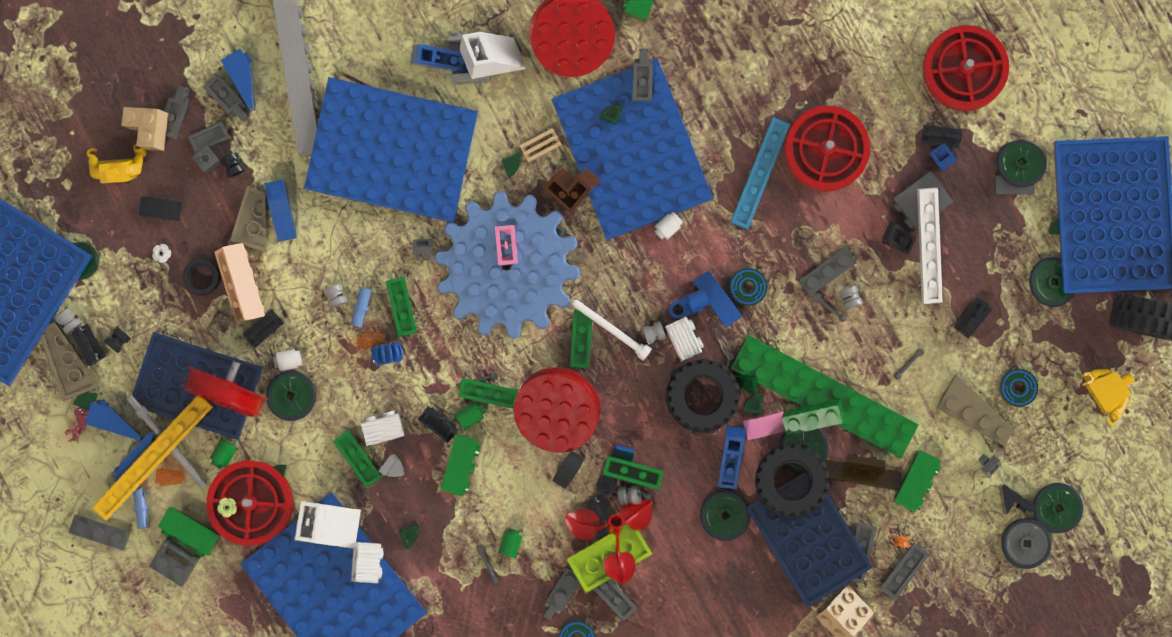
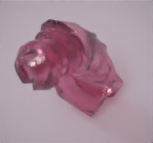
(81, 418)

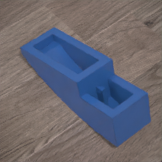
(718, 299)

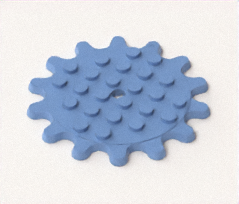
(513, 294)

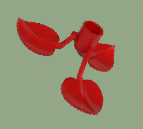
(584, 525)

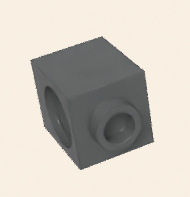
(207, 160)

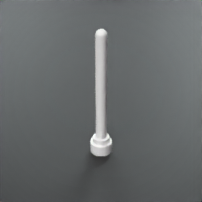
(641, 350)

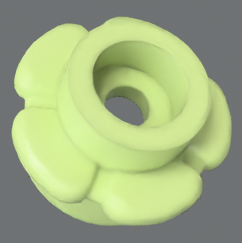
(232, 507)

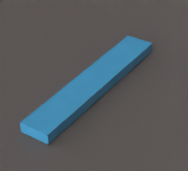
(760, 173)

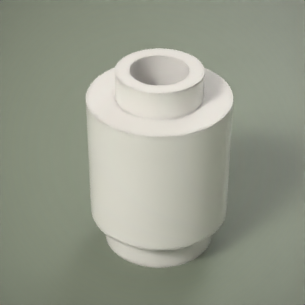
(668, 226)
(287, 360)

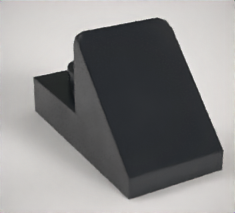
(898, 238)
(1009, 497)

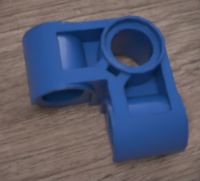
(690, 304)

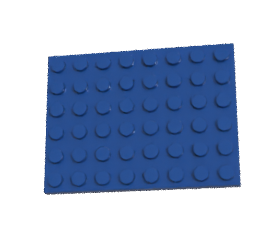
(390, 150)
(641, 161)
(1114, 214)
(34, 282)
(315, 590)

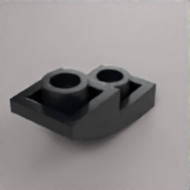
(160, 208)

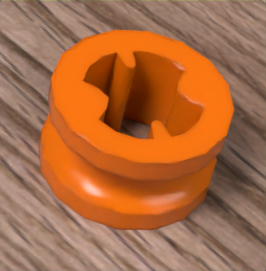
(901, 541)

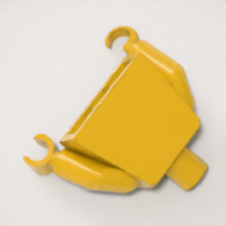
(116, 170)
(1109, 391)

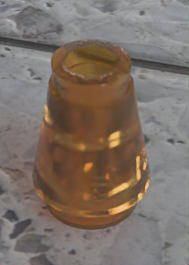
(369, 339)
(168, 477)

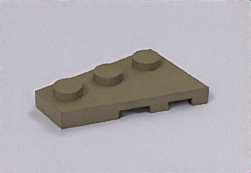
(251, 221)

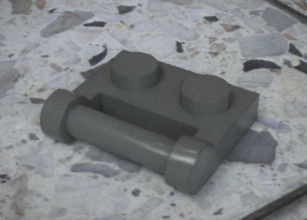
(171, 567)

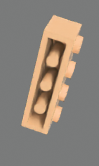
(239, 283)

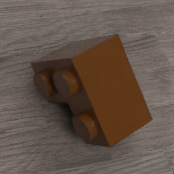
(571, 191)

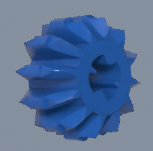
(387, 353)

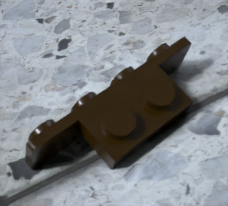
(864, 472)

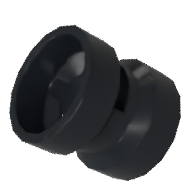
(232, 165)
(117, 339)
(605, 485)

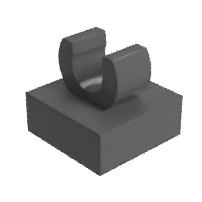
(422, 246)
(990, 466)

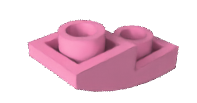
(764, 426)

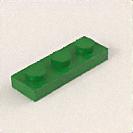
(401, 307)
(580, 340)
(487, 393)
(357, 459)

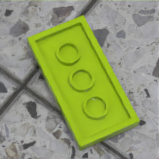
(589, 562)

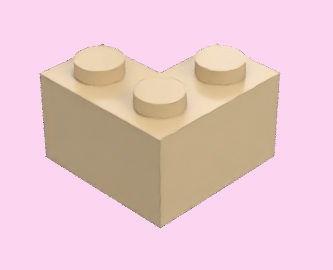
(150, 126)

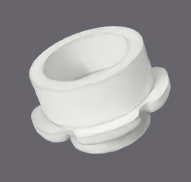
(156, 253)

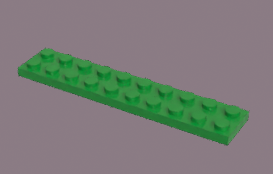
(808, 387)

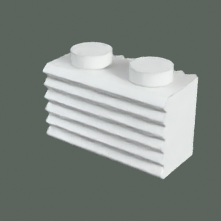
(683, 338)
(382, 429)
(366, 562)

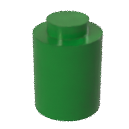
(470, 415)
(223, 453)
(510, 543)

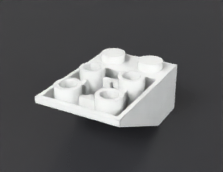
(490, 54)
(327, 524)

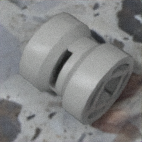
(335, 296)
(853, 301)
(68, 321)
(653, 332)
(629, 495)

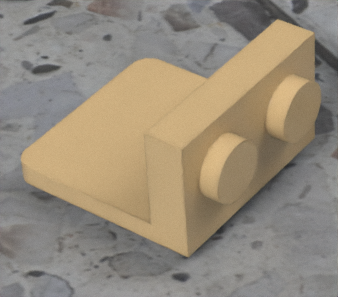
(845, 614)

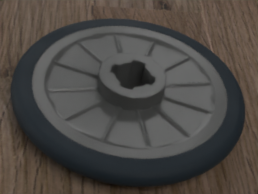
(1039, 544)

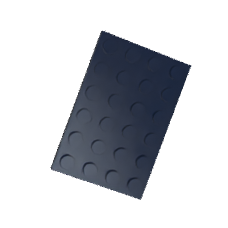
(167, 366)
(814, 549)

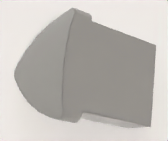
(392, 467)

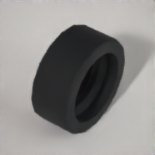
(201, 291)
(568, 469)

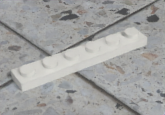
(929, 245)

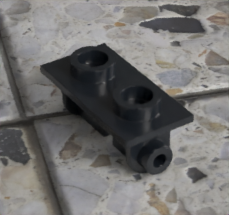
(937, 135)
(973, 317)
(263, 328)
(88, 344)
(442, 428)
(600, 507)

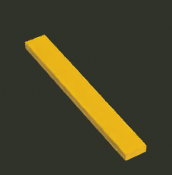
(152, 457)

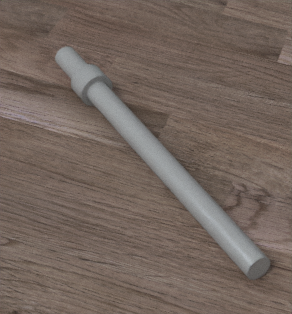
(141, 412)

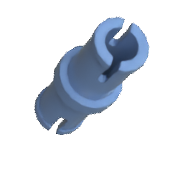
(361, 307)
(141, 509)

